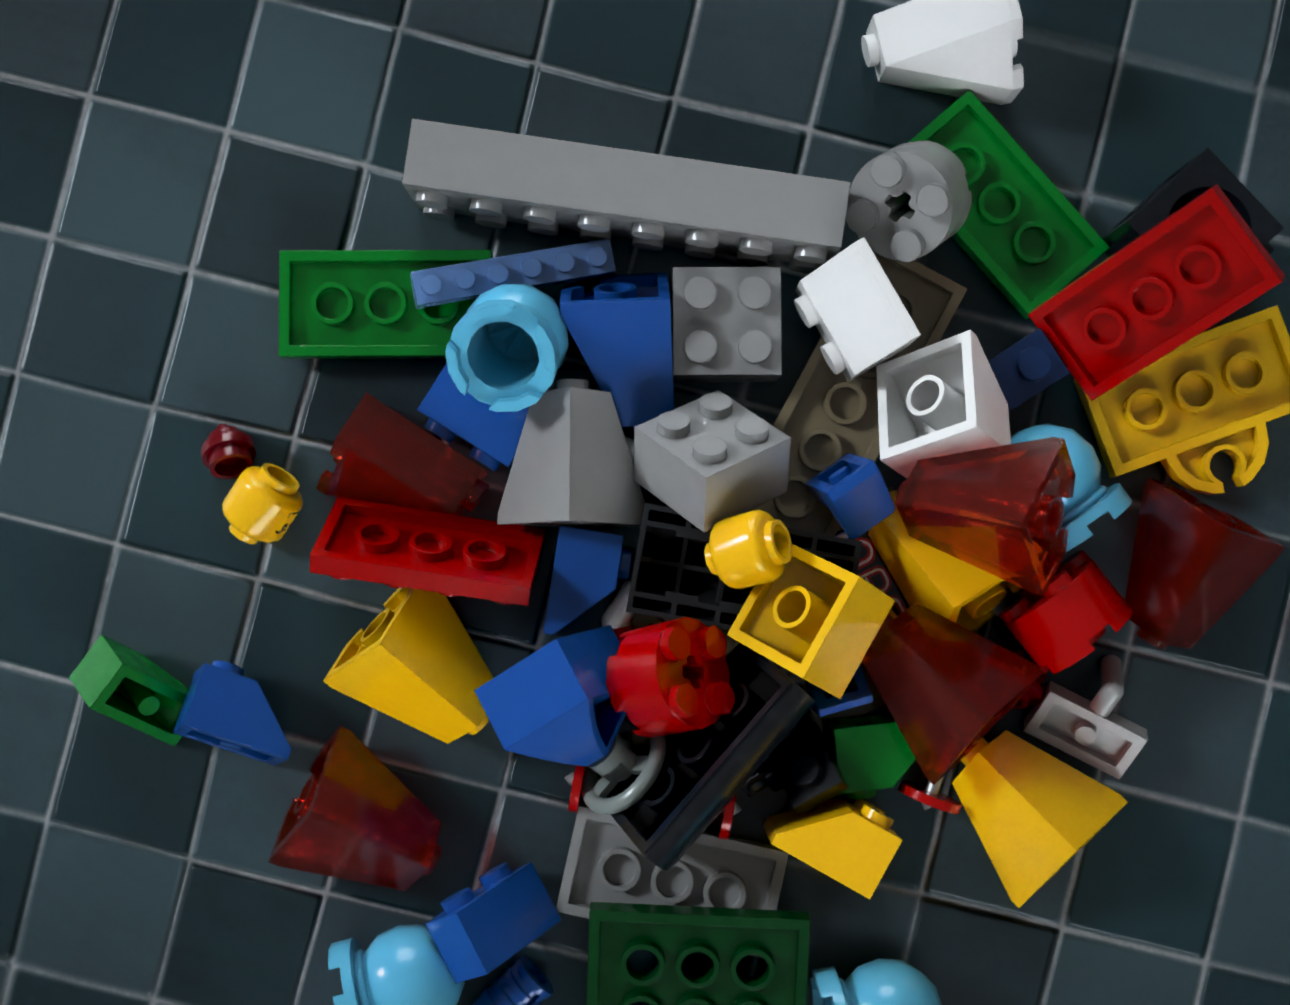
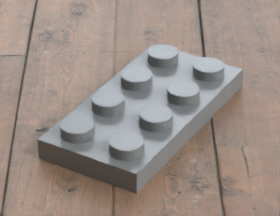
(712, 872)

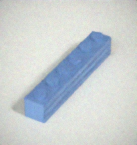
(535, 268)

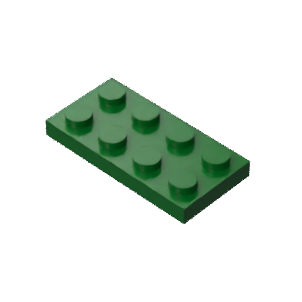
(1018, 220)
(363, 304)

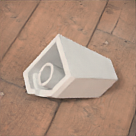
(949, 47)

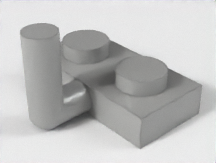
(1089, 727)

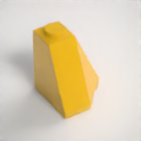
(937, 578)
(416, 666)
(1030, 810)

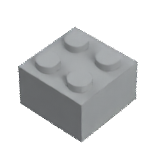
(726, 324)
(711, 459)

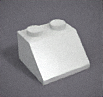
(855, 311)
(939, 403)

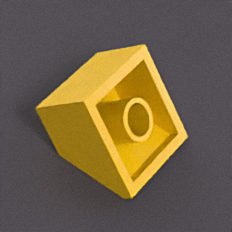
(813, 620)
(839, 840)

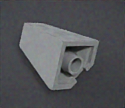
(572, 464)

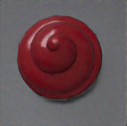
(228, 452)

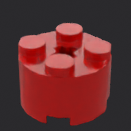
(1070, 617)
(671, 677)

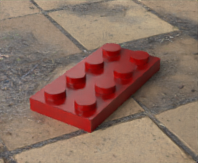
(1157, 293)
(428, 551)

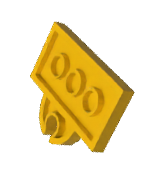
(1199, 402)

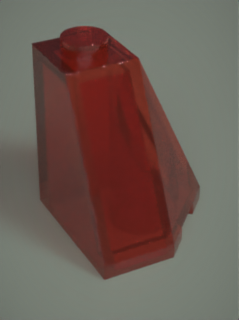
(400, 465)
(994, 508)
(1189, 565)
(944, 684)
(357, 821)

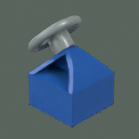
(562, 713)

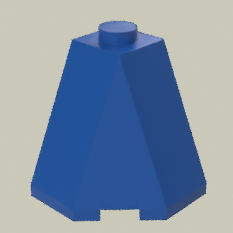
(626, 341)

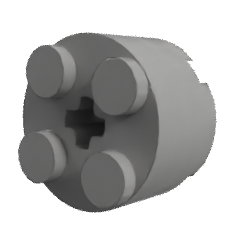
(933, 214)

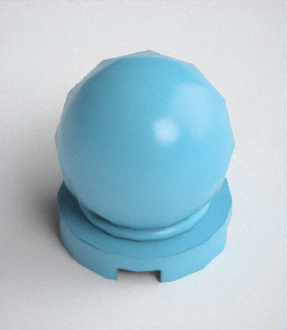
(508, 347)
(1089, 497)
(394, 970)
(874, 984)

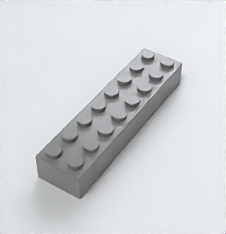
(624, 195)

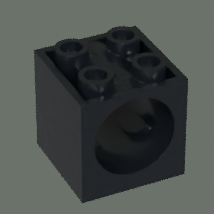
(1183, 187)

